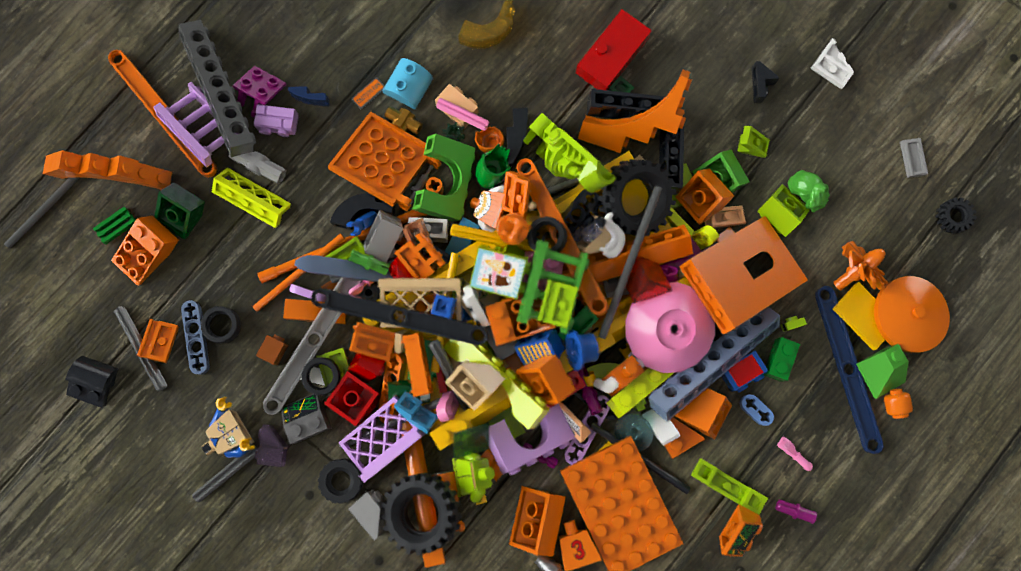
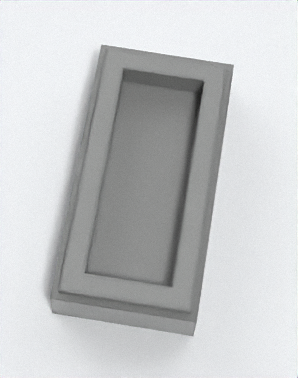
(913, 157)

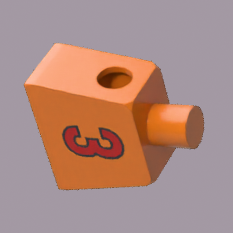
(577, 547)

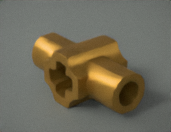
(403, 119)

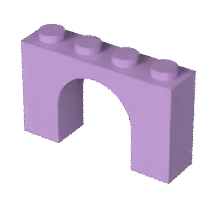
(511, 456)

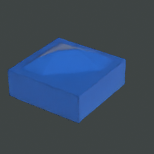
(443, 306)

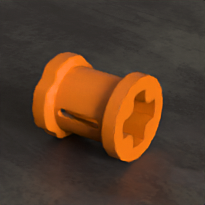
(435, 181)

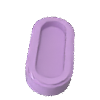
(306, 292)

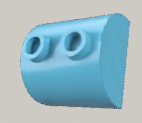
(408, 83)

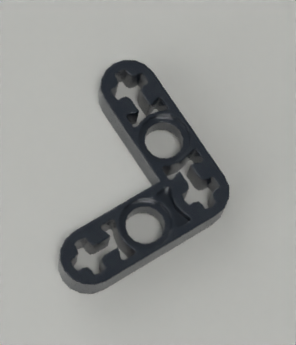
(591, 206)

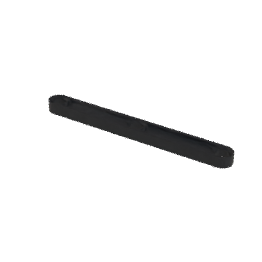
(385, 313)

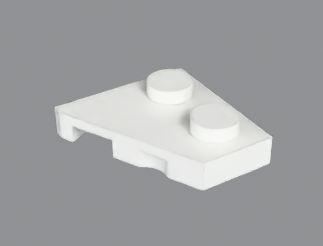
(833, 65)

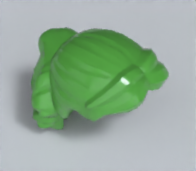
(810, 189)

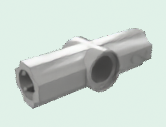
(261, 165)

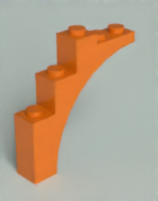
(615, 133)
(119, 168)

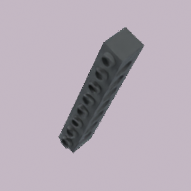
(216, 88)

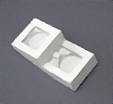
(663, 430)

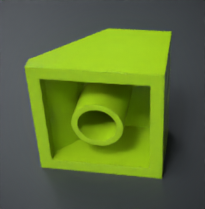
(783, 210)

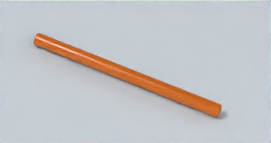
(296, 274)

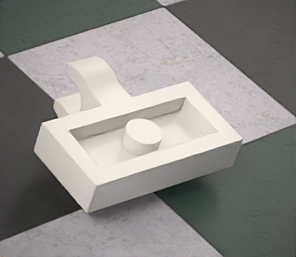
(471, 299)

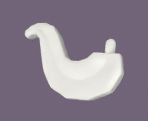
(617, 240)

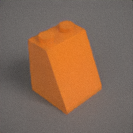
(706, 412)

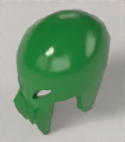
(492, 167)

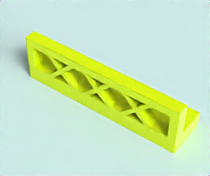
(247, 199)

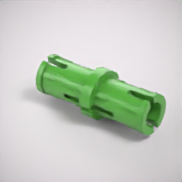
(369, 262)

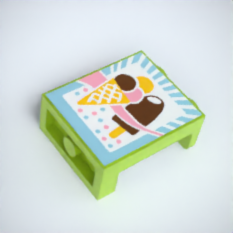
(499, 272)

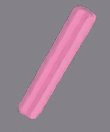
(462, 114)

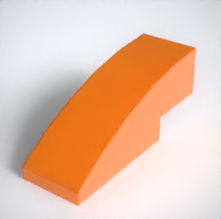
(305, 311)

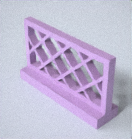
(388, 454)

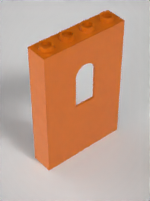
(726, 283)

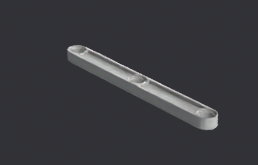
(305, 351)

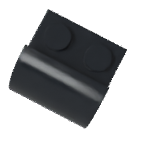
(90, 381)

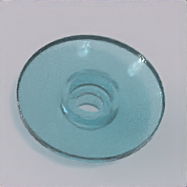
(625, 426)

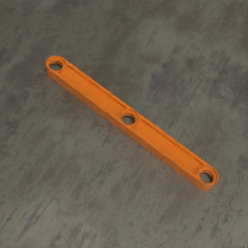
(150, 98)
(546, 207)

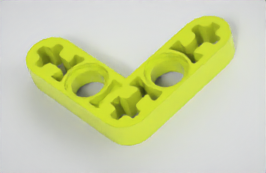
(703, 237)

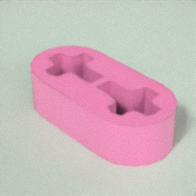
(447, 406)

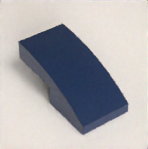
(303, 94)

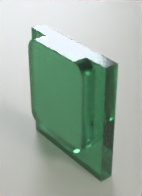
(471, 441)

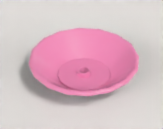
(651, 334)

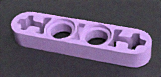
(580, 454)

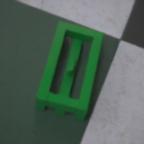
(105, 240)

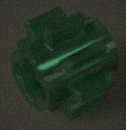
(454, 128)

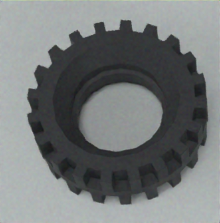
(652, 176)
(399, 524)

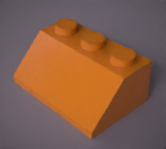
(537, 521)

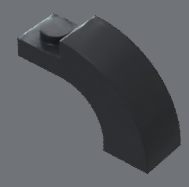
(357, 206)

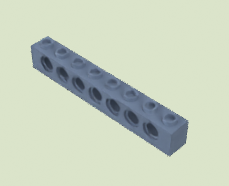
(668, 407)

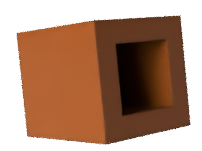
(272, 349)

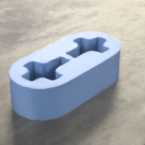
(753, 413)

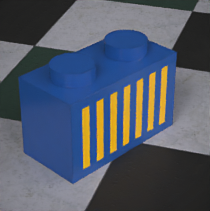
(539, 345)

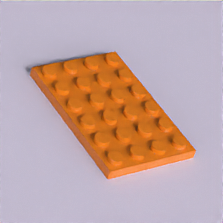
(621, 506)

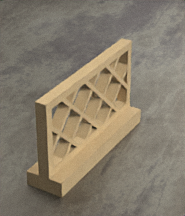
(416, 285)

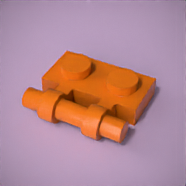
(415, 261)

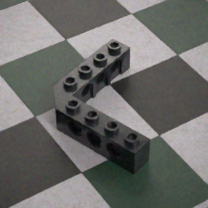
(624, 105)

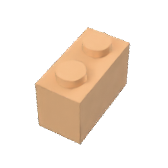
(456, 96)

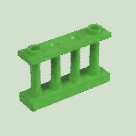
(538, 273)

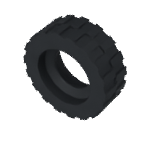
(329, 491)

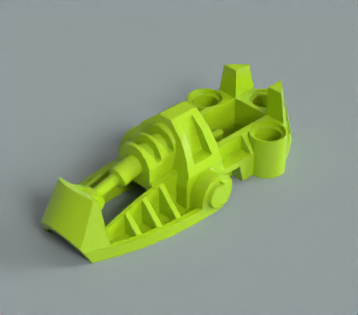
(567, 157)

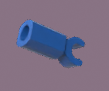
(362, 223)

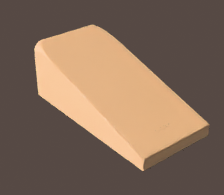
(727, 217)

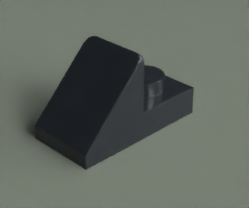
(761, 78)

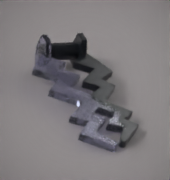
(589, 226)

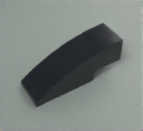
(516, 134)

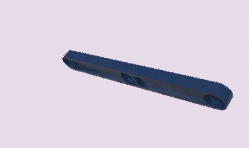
(852, 383)

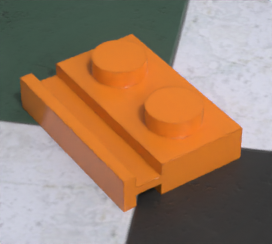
(158, 341)
(372, 341)

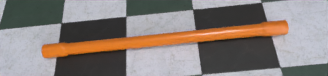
(274, 272)

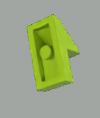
(753, 142)

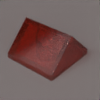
(646, 280)

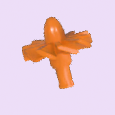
(862, 266)

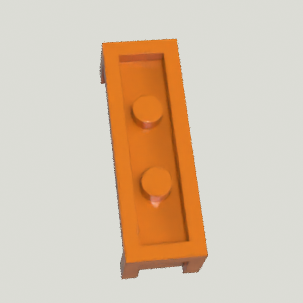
(418, 364)

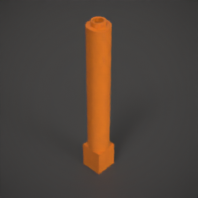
(423, 503)

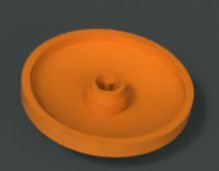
(911, 314)

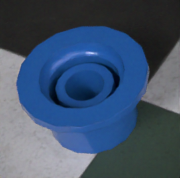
(580, 349)

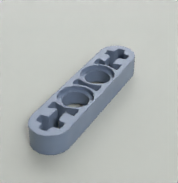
(196, 337)

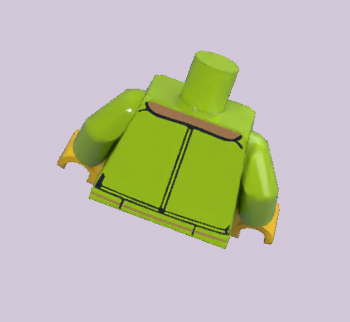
(473, 477)

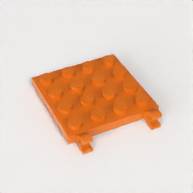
(382, 160)

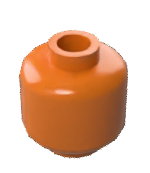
(898, 403)

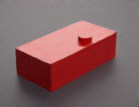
(613, 51)

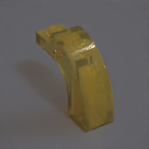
(490, 34)

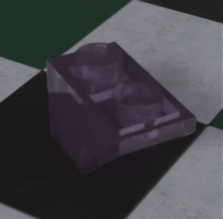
(272, 447)

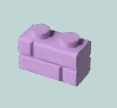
(276, 120)

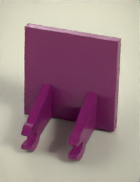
(259, 86)

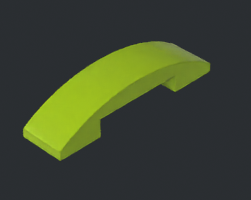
(728, 486)

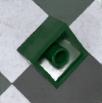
(178, 210)

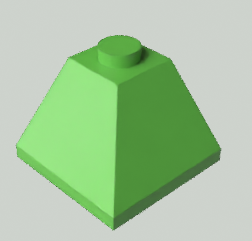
(884, 370)

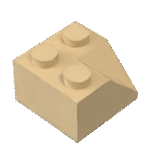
(474, 382)

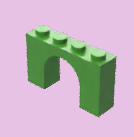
(459, 159)

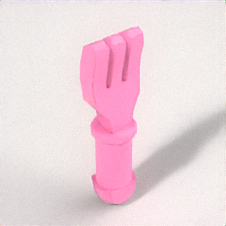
(788, 447)

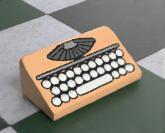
(579, 430)

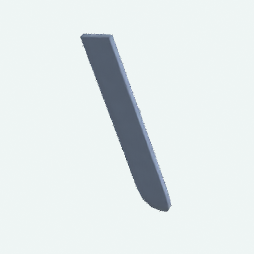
(337, 268)

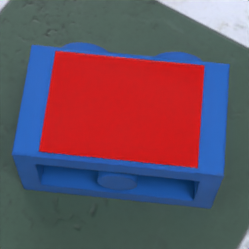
(745, 371)

